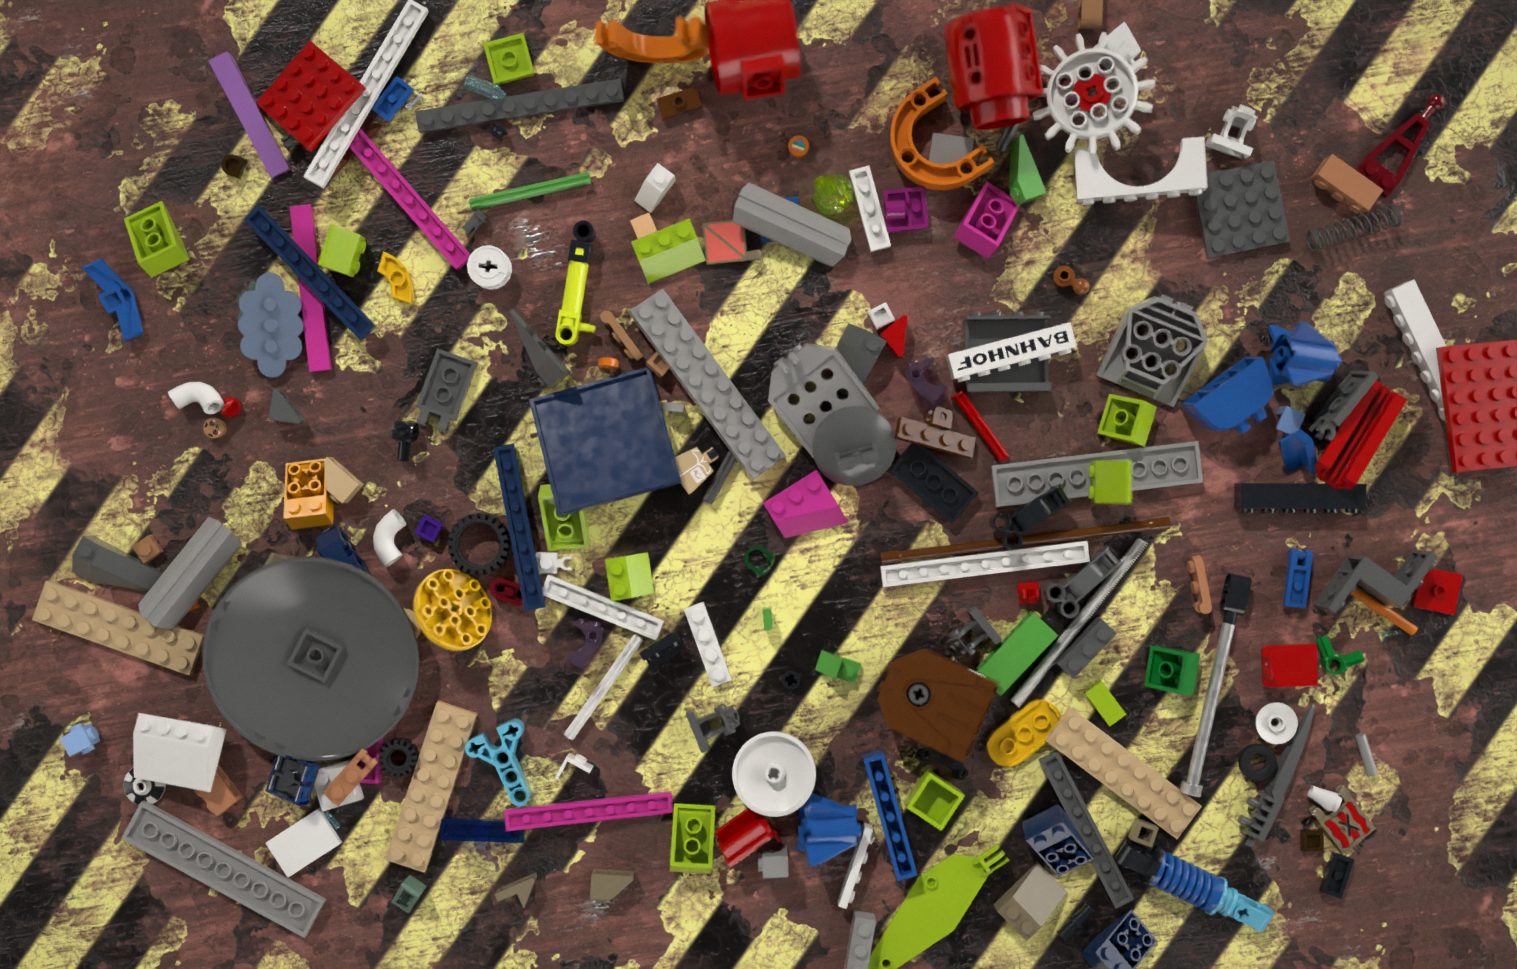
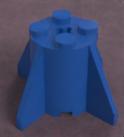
(1301, 355)
(826, 829)

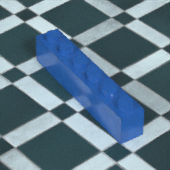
(889, 815)

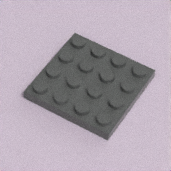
(1241, 210)

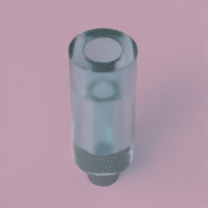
(483, 87)

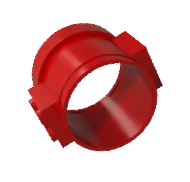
(752, 46)

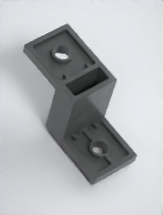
(1376, 581)

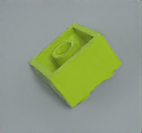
(342, 251)
(1127, 419)
(629, 576)

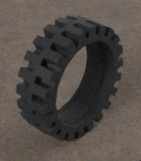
(454, 544)

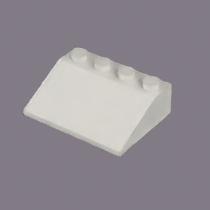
(176, 751)

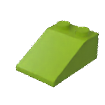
(155, 239)
(1110, 481)
(563, 531)
(692, 838)

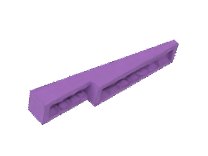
(249, 114)

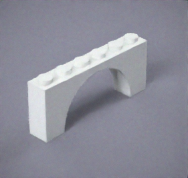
(1186, 177)

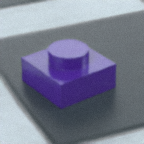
(429, 528)

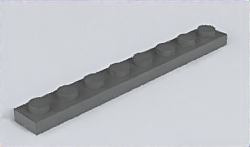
(1085, 825)

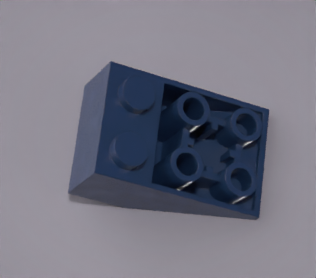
(1056, 840)
(1120, 944)

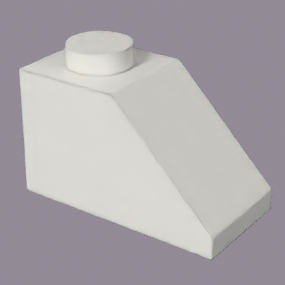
(655, 188)

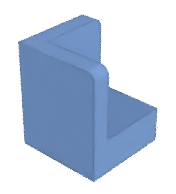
(1290, 420)

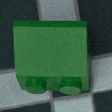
(1172, 670)

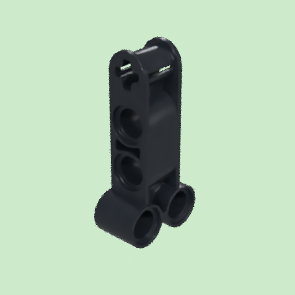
(1030, 515)

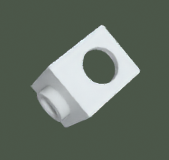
(578, 760)

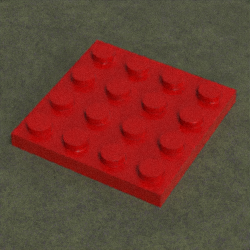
(310, 95)

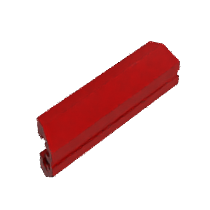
(1359, 437)

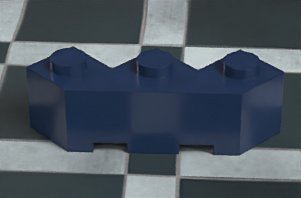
(336, 545)

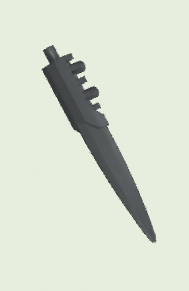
(1275, 788)

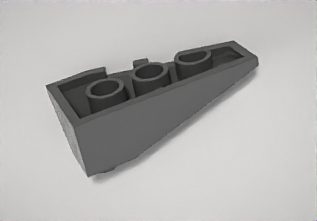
(860, 351)
(545, 362)
(108, 565)

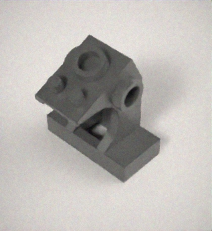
(979, 626)
(702, 728)

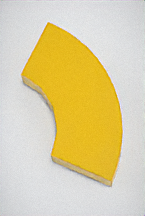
(398, 277)

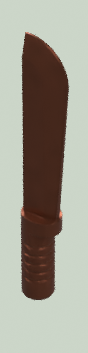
(370, 131)

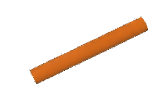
(1384, 611)

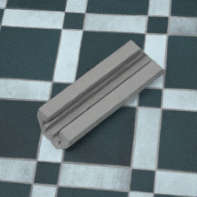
(791, 225)
(189, 575)

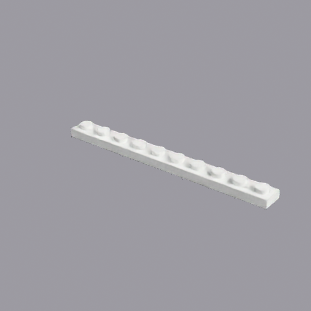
(374, 80)
(984, 563)

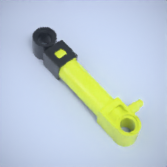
(579, 260)

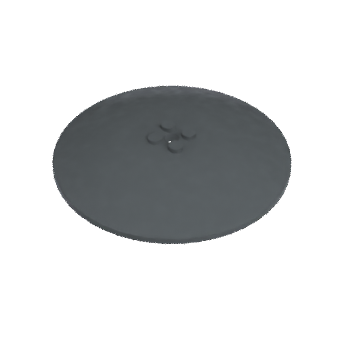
(274, 688)

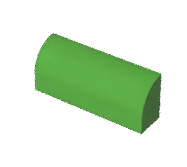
(1017, 651)

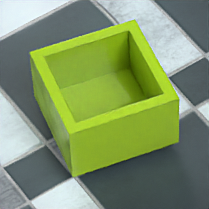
(934, 799)

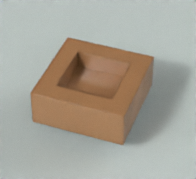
(657, 365)
(147, 549)

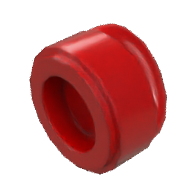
(232, 407)

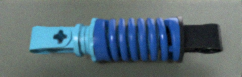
(1192, 884)

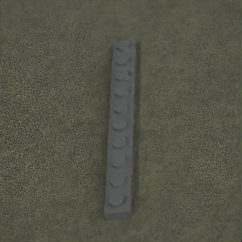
(519, 106)

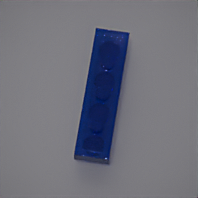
(479, 830)

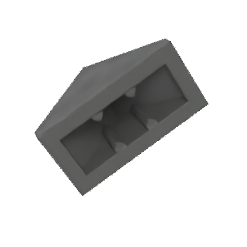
(283, 408)

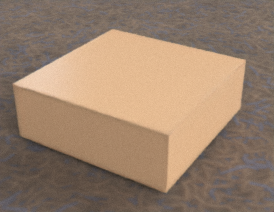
(643, 225)

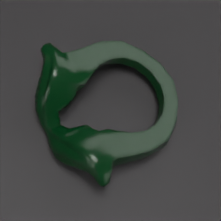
(757, 569)

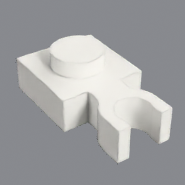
(549, 562)

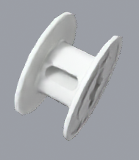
(483, 257)

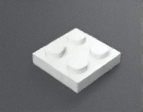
(324, 779)

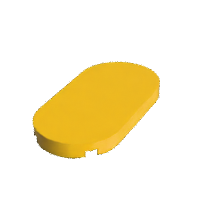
(1022, 733)

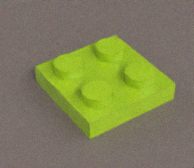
(509, 59)

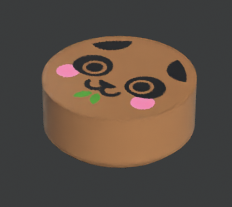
(214, 428)

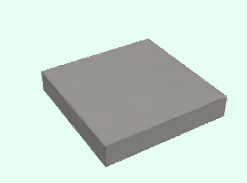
(949, 149)

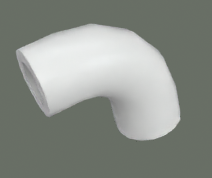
(197, 392)
(384, 537)

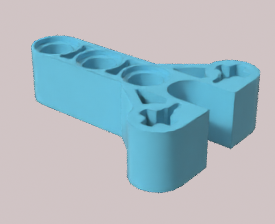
(491, 754)

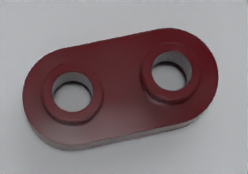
(510, 593)

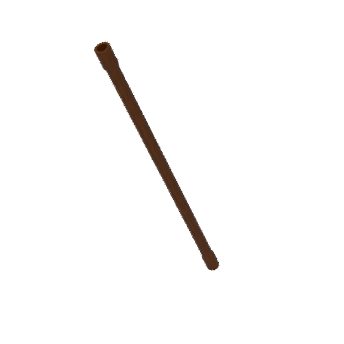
(1148, 525)

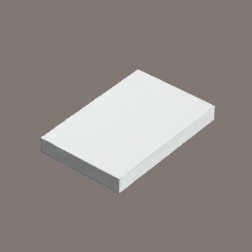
(303, 842)

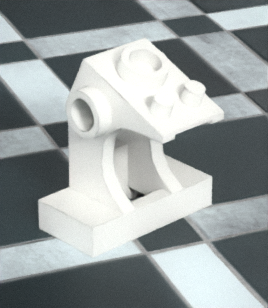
(1239, 117)

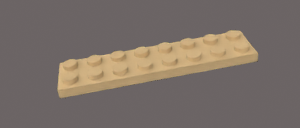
(117, 627)
(1123, 772)
(431, 786)

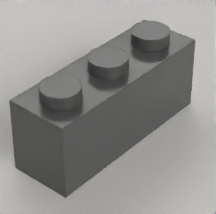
(1085, 647)

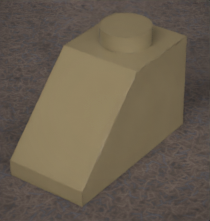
(609, 883)

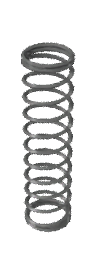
(1390, 218)

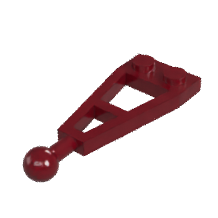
(1378, 173)

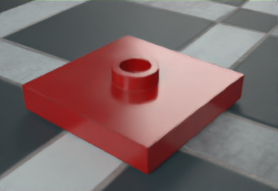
(1438, 591)

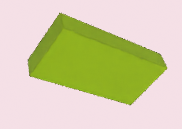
(1105, 703)

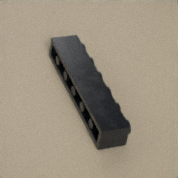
(1298, 496)

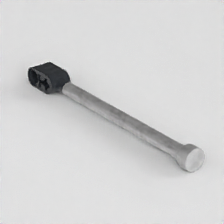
(1233, 603)

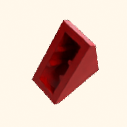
(895, 336)

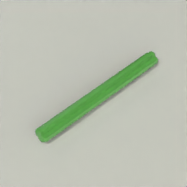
(530, 191)

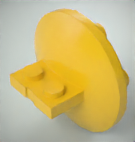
(452, 609)

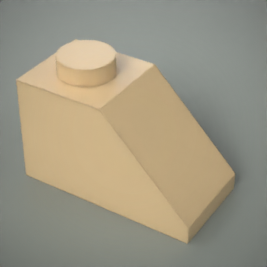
(340, 481)

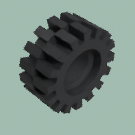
(387, 763)

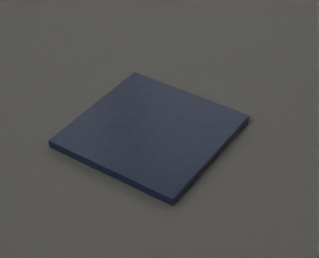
(604, 441)

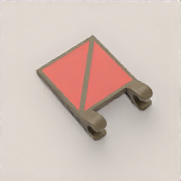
(726, 243)

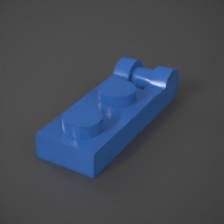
(1297, 578)

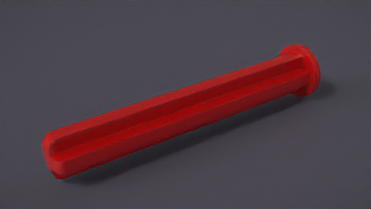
(980, 425)

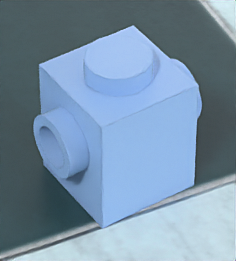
(80, 739)

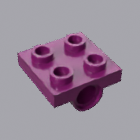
(905, 209)

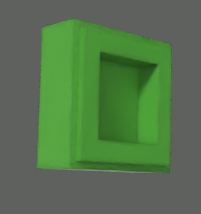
(767, 617)

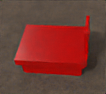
(1289, 665)
(744, 835)

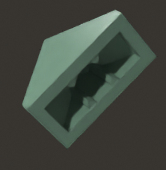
(408, 893)

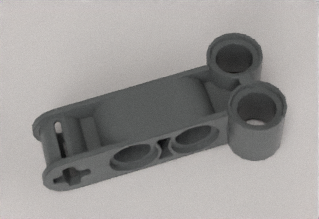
(1082, 581)

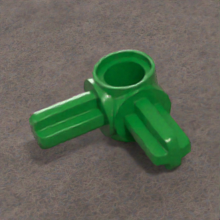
(1343, 662)

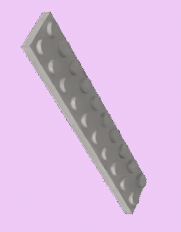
(707, 384)
(1150, 469)
(223, 868)

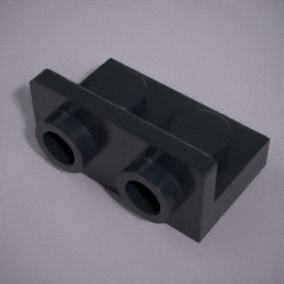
(663, 649)

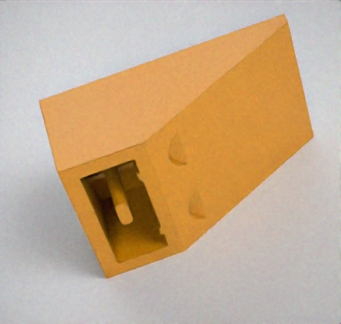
(306, 496)

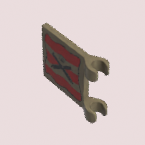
(1347, 824)

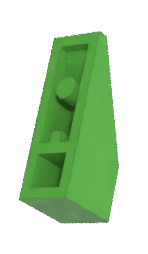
(1024, 177)

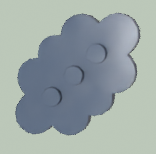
(270, 324)

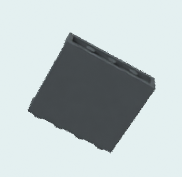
(996, 327)

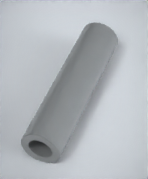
(1366, 754)

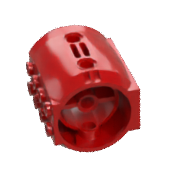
(994, 65)

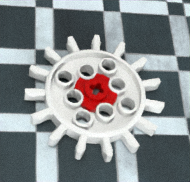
(1113, 119)

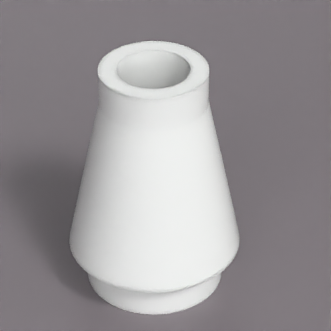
(1327, 799)

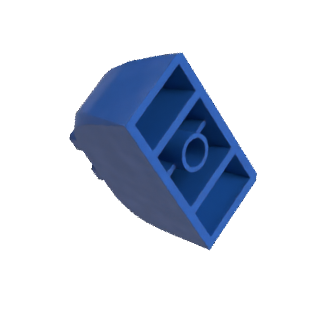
(1233, 397)

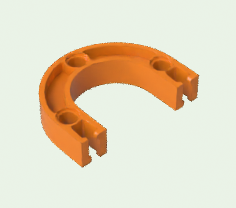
(688, 45)
(920, 170)

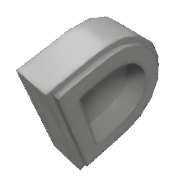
(673, 407)

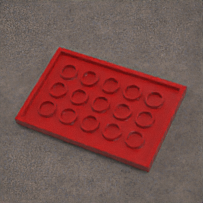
(1480, 404)

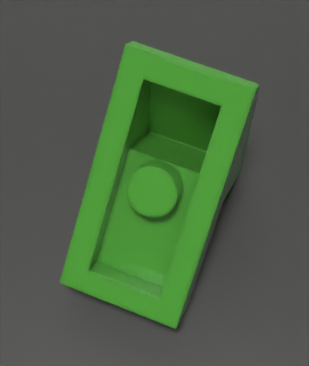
(837, 666)

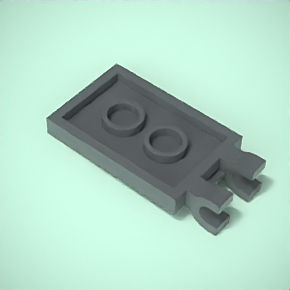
(445, 389)
(1341, 403)

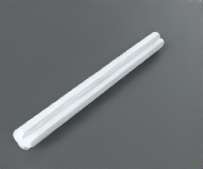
(603, 687)

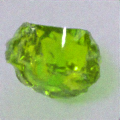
(832, 193)

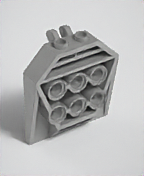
(1158, 315)
(805, 365)

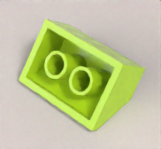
(668, 251)

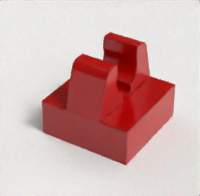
(1028, 592)

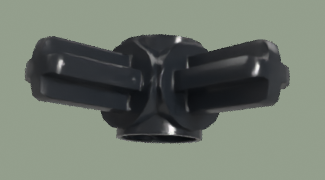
(405, 433)

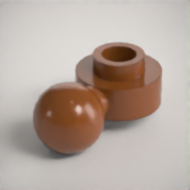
(1079, 285)

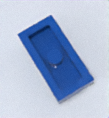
(392, 99)

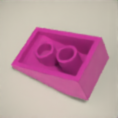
(987, 220)

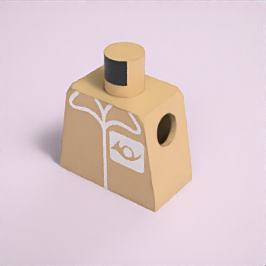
(695, 467)

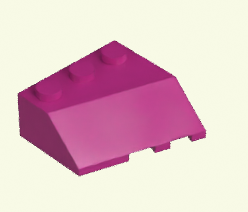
(805, 507)

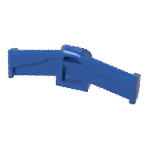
(116, 298)

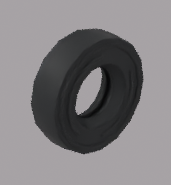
(1270, 762)

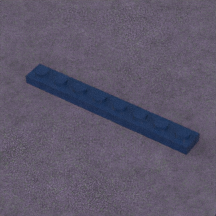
(310, 272)
(519, 527)

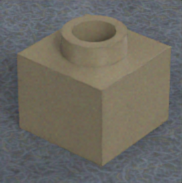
(1147, 837)

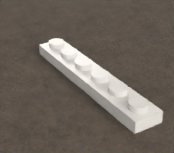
(602, 607)

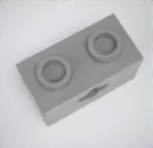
(773, 861)

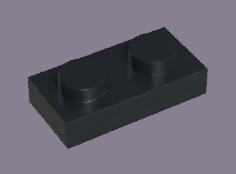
(1336, 874)

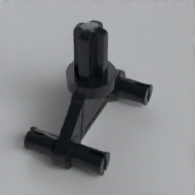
(958, 767)

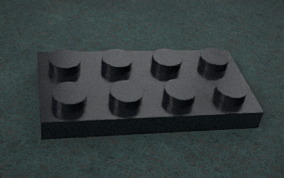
(933, 481)

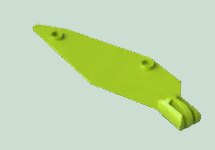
(934, 906)

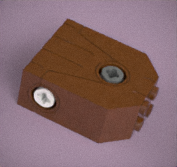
(952, 704)

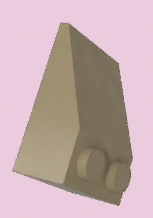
(1030, 901)

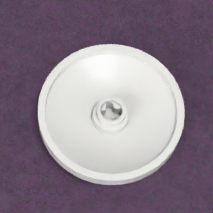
(774, 773)

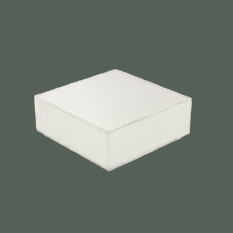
(881, 316)

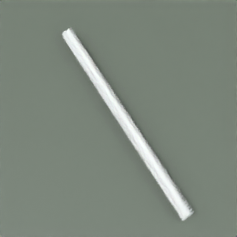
(1077, 622)

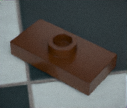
(679, 103)

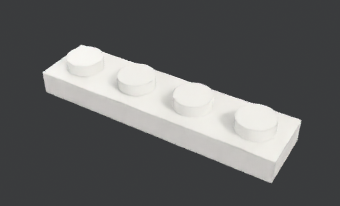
(869, 208)
(707, 644)
(853, 874)

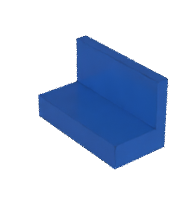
(1298, 451)

